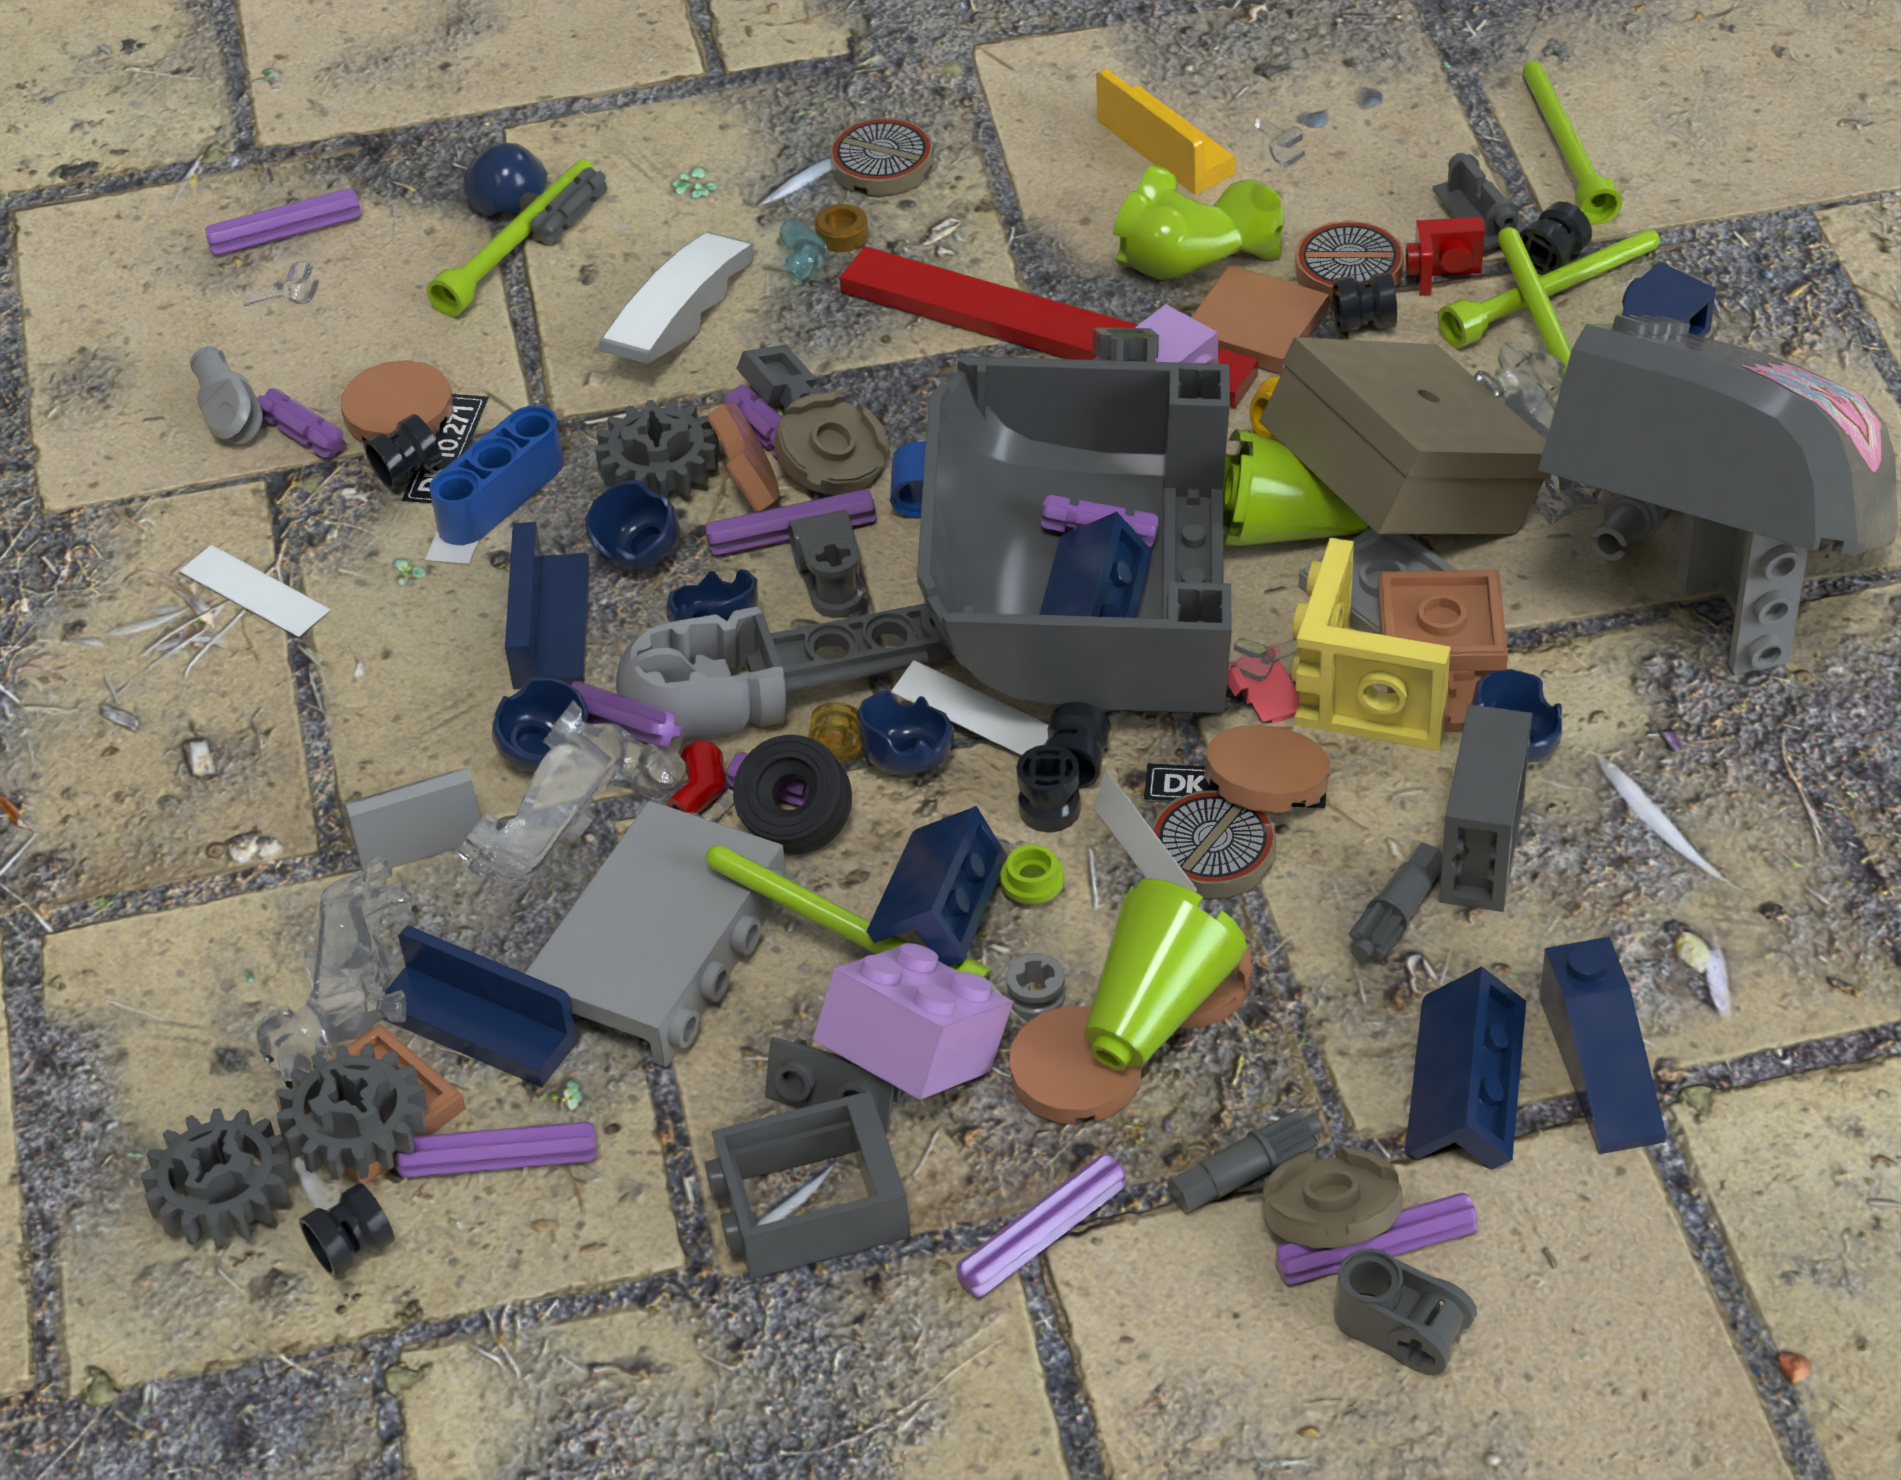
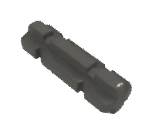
(568, 206)

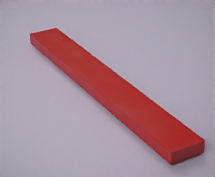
(998, 310)

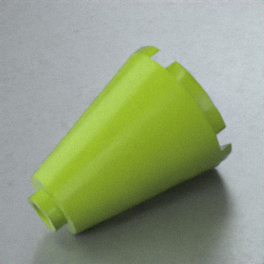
(1278, 498)
(1158, 971)

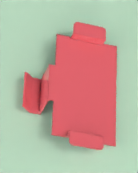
(1272, 698)

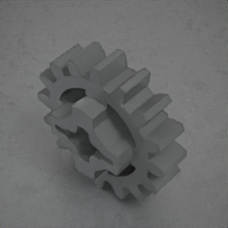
(658, 447)
(352, 1111)
(217, 1176)

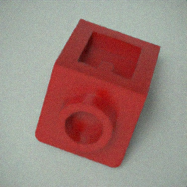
(1445, 248)

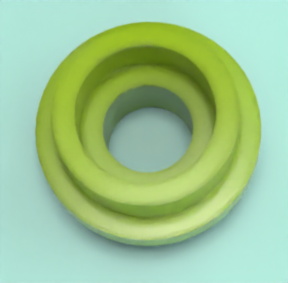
(1032, 875)

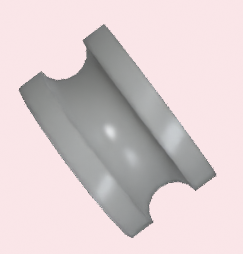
(1035, 968)

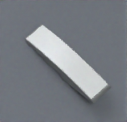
(671, 300)

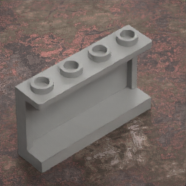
(1757, 579)
(659, 929)

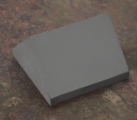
(413, 819)

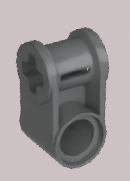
(828, 562)
(1403, 1312)

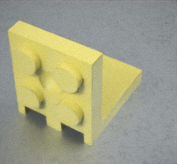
(1339, 665)

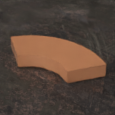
(745, 456)

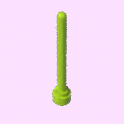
(1595, 194)
(455, 288)
(1534, 294)
(1467, 320)
(811, 904)

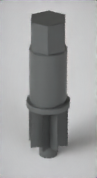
(1391, 910)
(1245, 1160)

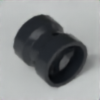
(1556, 236)
(1360, 302)
(406, 450)
(1083, 732)
(1048, 788)
(346, 1229)

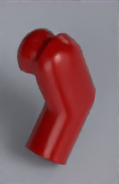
(705, 777)

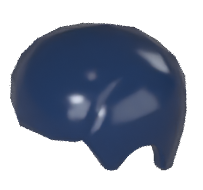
(501, 177)
(632, 526)
(713, 597)
(1523, 693)
(528, 718)
(902, 736)

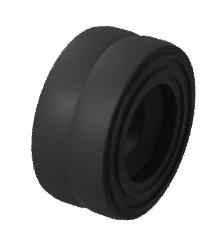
(784, 760)

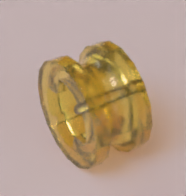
(836, 717)

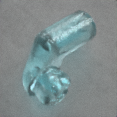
(807, 245)

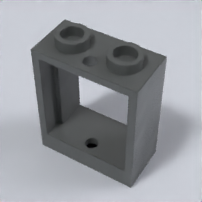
(1485, 808)
(799, 1139)

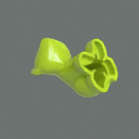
(1174, 235)

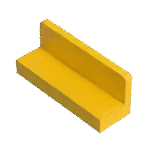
(1161, 134)

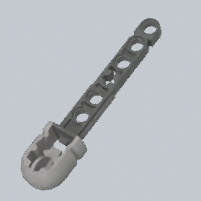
(688, 663)

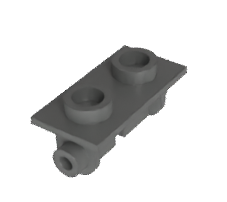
(1472, 195)
(814, 1076)

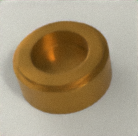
(842, 227)

